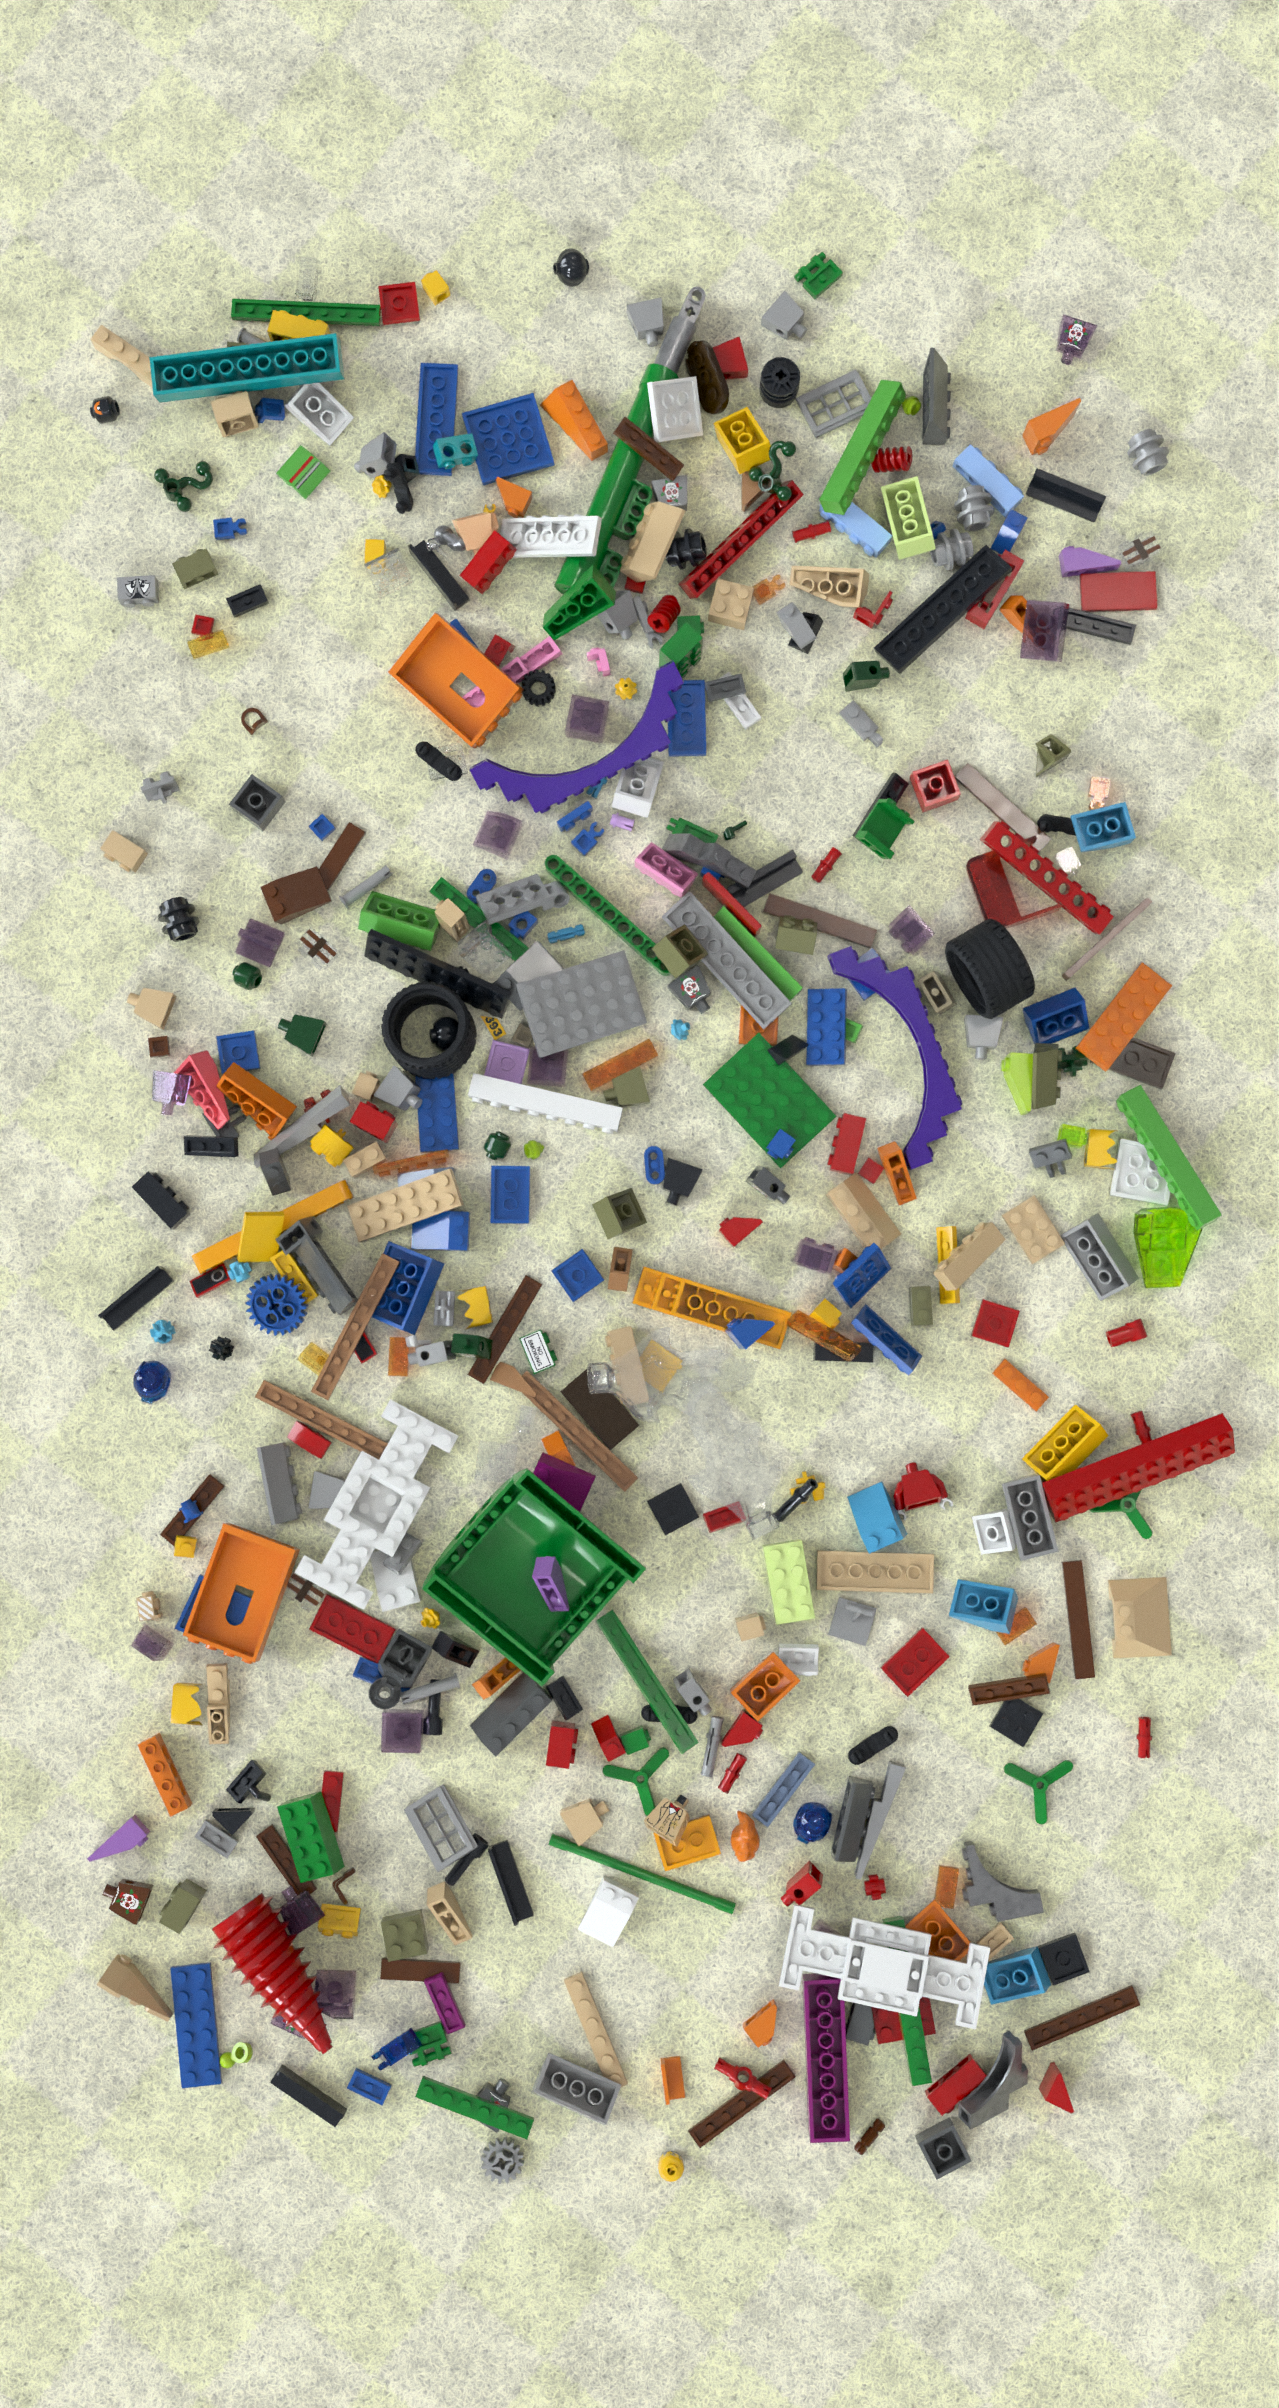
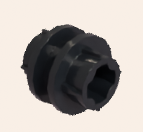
(687, 548)
(179, 922)

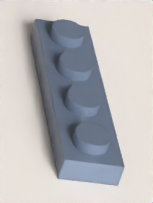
(783, 1789)

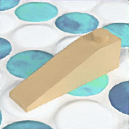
(837, 585)
(126, 1980)

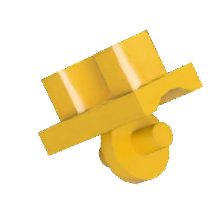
(818, 1494)

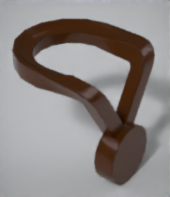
(257, 724)
(348, 1873)

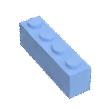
(984, 473)
(861, 529)

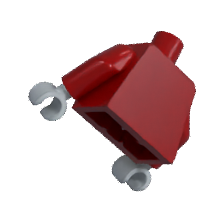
(919, 1490)

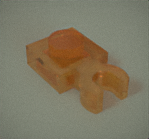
(765, 591)
(1098, 790)

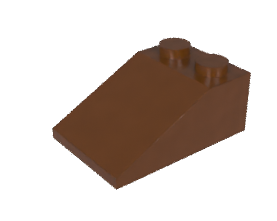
(295, 895)

